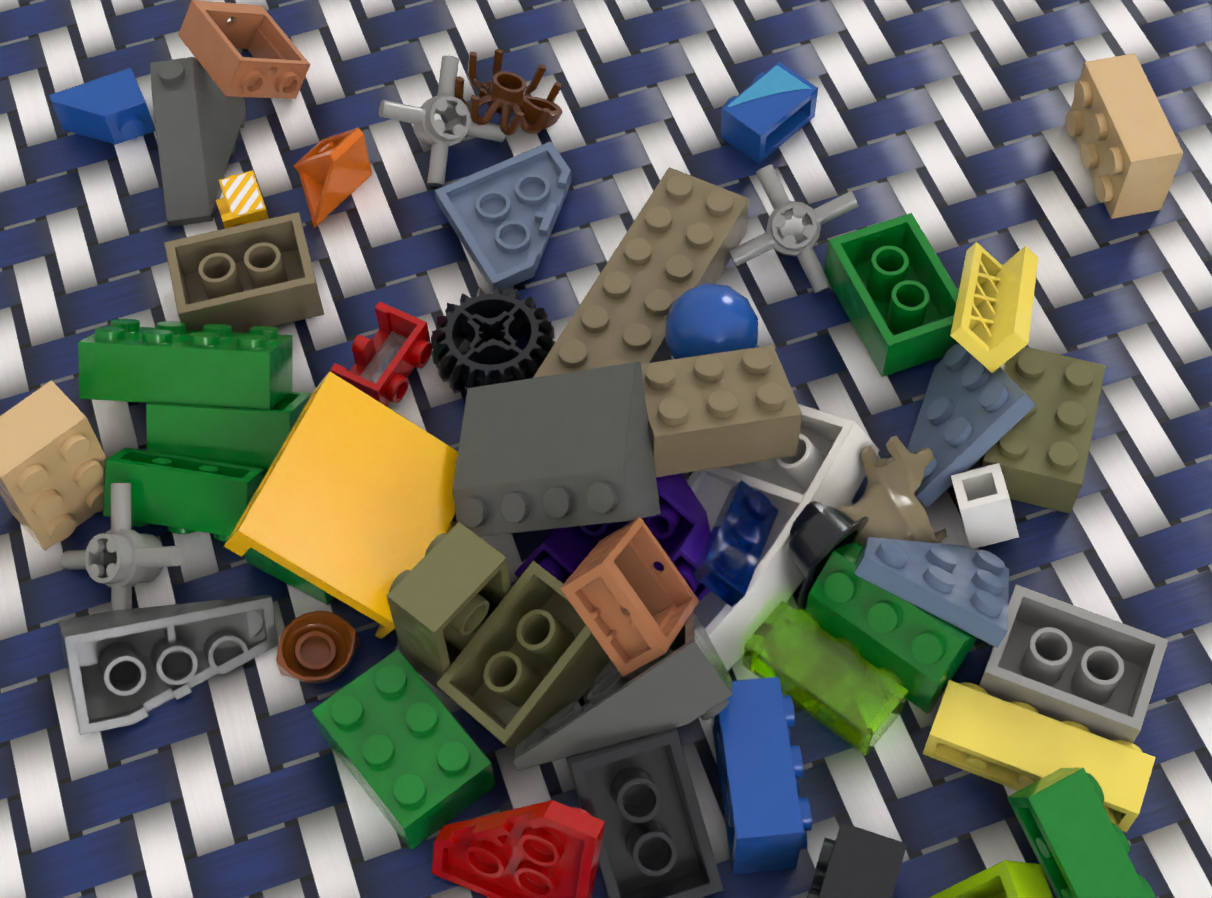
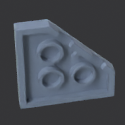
(508, 213)
(963, 417)
(944, 580)

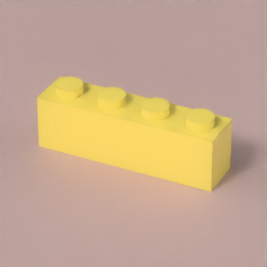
(1020, 746)

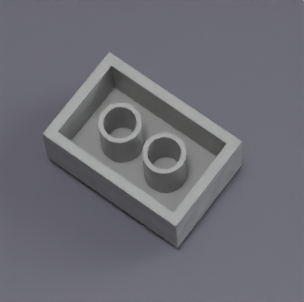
(1075, 665)

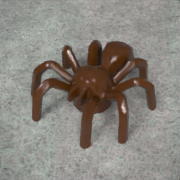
(509, 94)

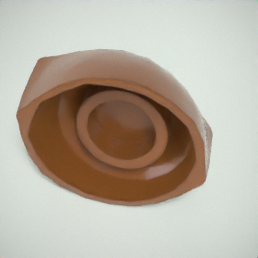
(316, 647)

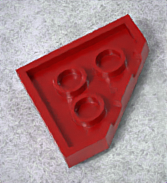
(522, 852)

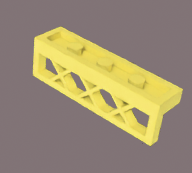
(995, 305)

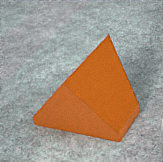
(333, 172)

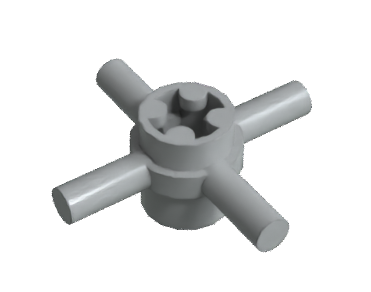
(431, 131)
(787, 244)
(121, 554)

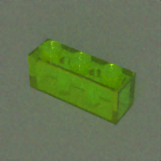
(826, 676)

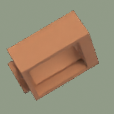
(277, 63)
(622, 576)

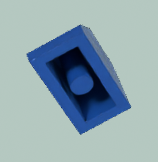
(105, 108)

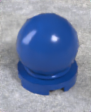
(710, 322)

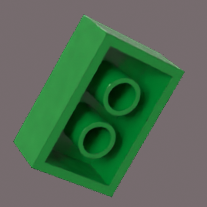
(894, 292)
(404, 748)

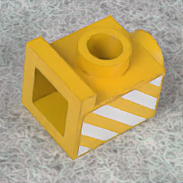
(241, 200)

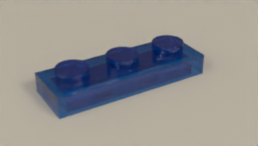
(736, 543)

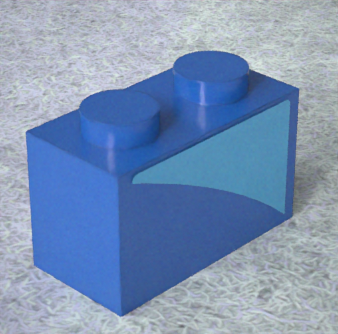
(768, 112)

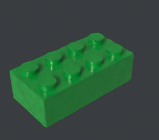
(186, 365)

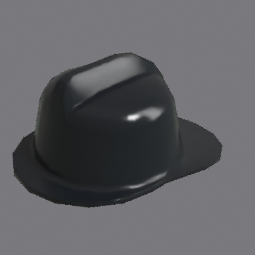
(815, 537)

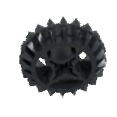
(492, 328)

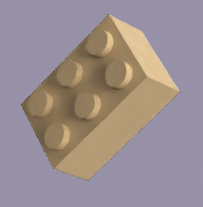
(1123, 136)
(50, 465)

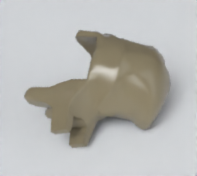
(890, 496)

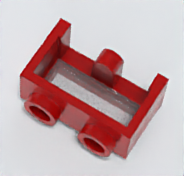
(388, 358)

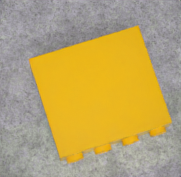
(351, 499)

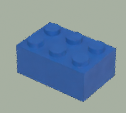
(760, 778)

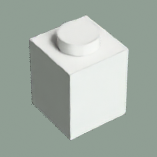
(985, 506)

